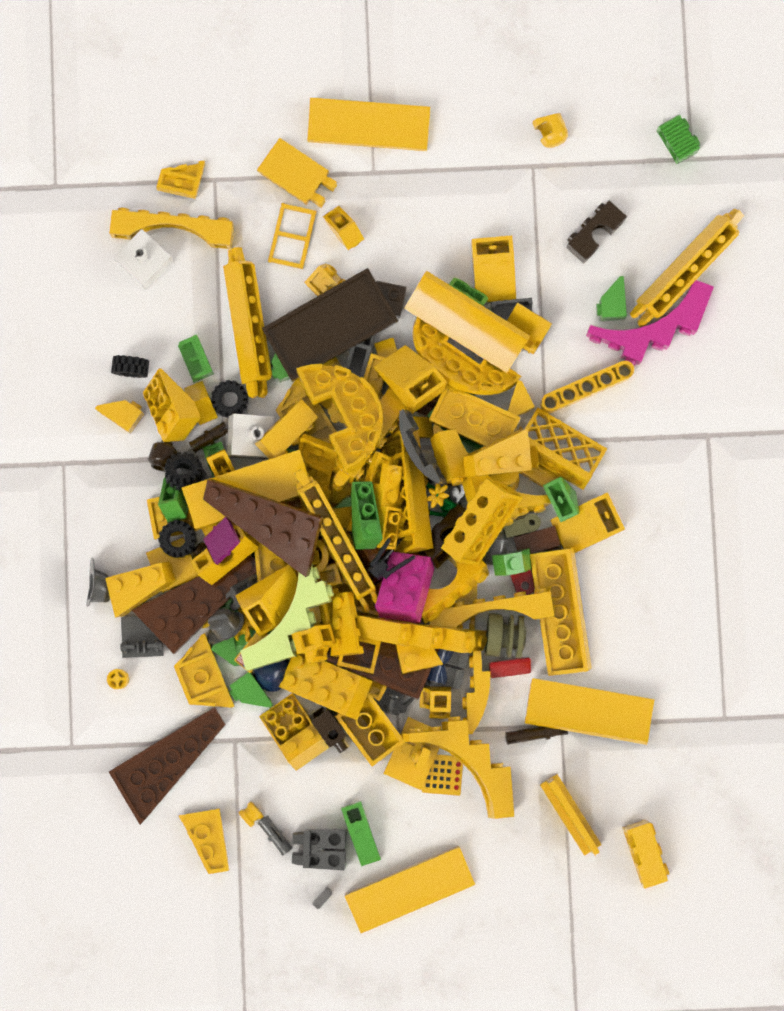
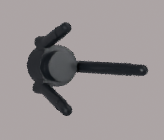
(378, 567)

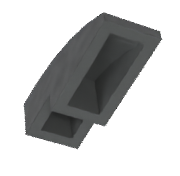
(359, 356)

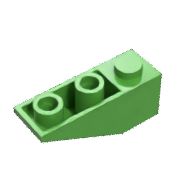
(365, 518)
(360, 833)

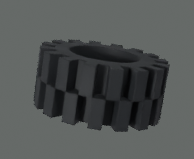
(130, 366)
(229, 386)
(183, 461)
(167, 531)

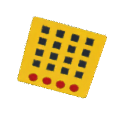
(444, 776)

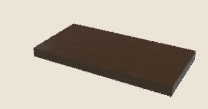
(330, 323)

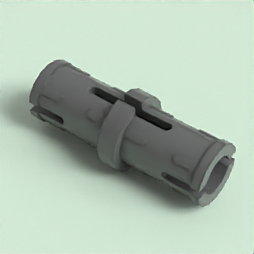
(275, 835)

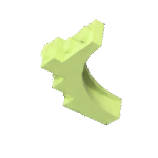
(279, 643)

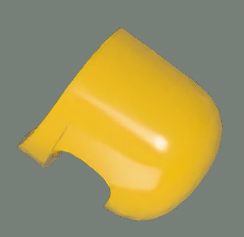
(553, 131)

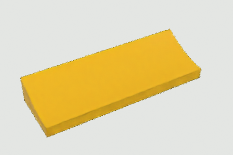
(368, 124)
(466, 321)
(267, 478)
(423, 538)
(564, 634)
(589, 711)
(409, 889)

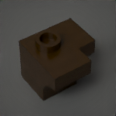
(394, 295)

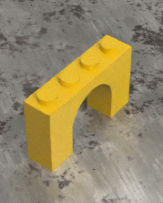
(465, 579)

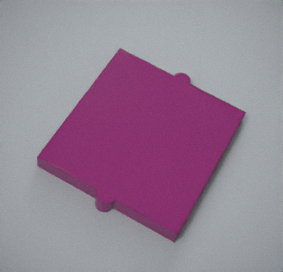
(221, 540)

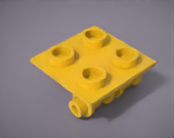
(531, 324)

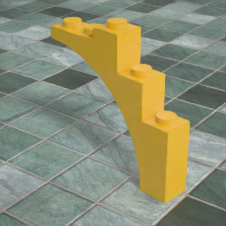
(449, 457)
(421, 635)
(492, 778)

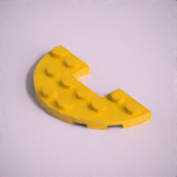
(458, 368)
(356, 404)

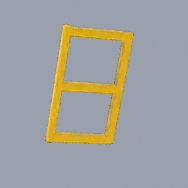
(279, 233)
(369, 641)

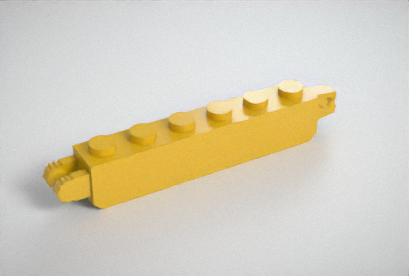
(687, 267)
(247, 323)
(391, 407)
(336, 539)

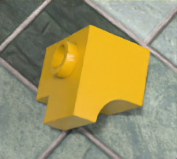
(314, 642)
(437, 700)

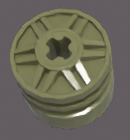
(505, 635)

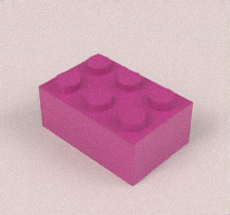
(405, 590)

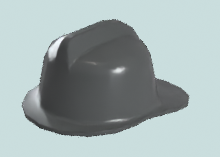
(98, 587)
(224, 625)

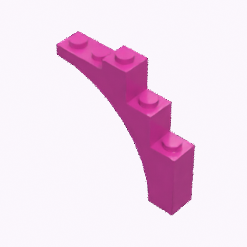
(635, 341)

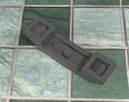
(407, 427)

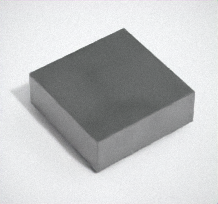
(322, 898)

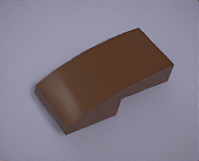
(538, 540)

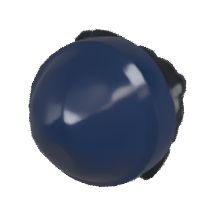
(271, 676)

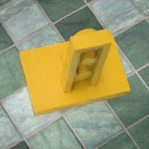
(412, 760)

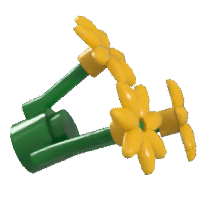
(438, 496)

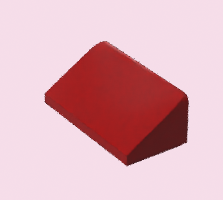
(510, 667)

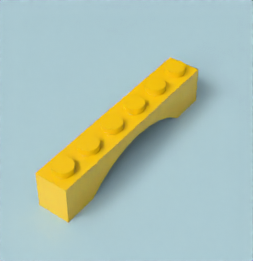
(214, 232)
(535, 606)

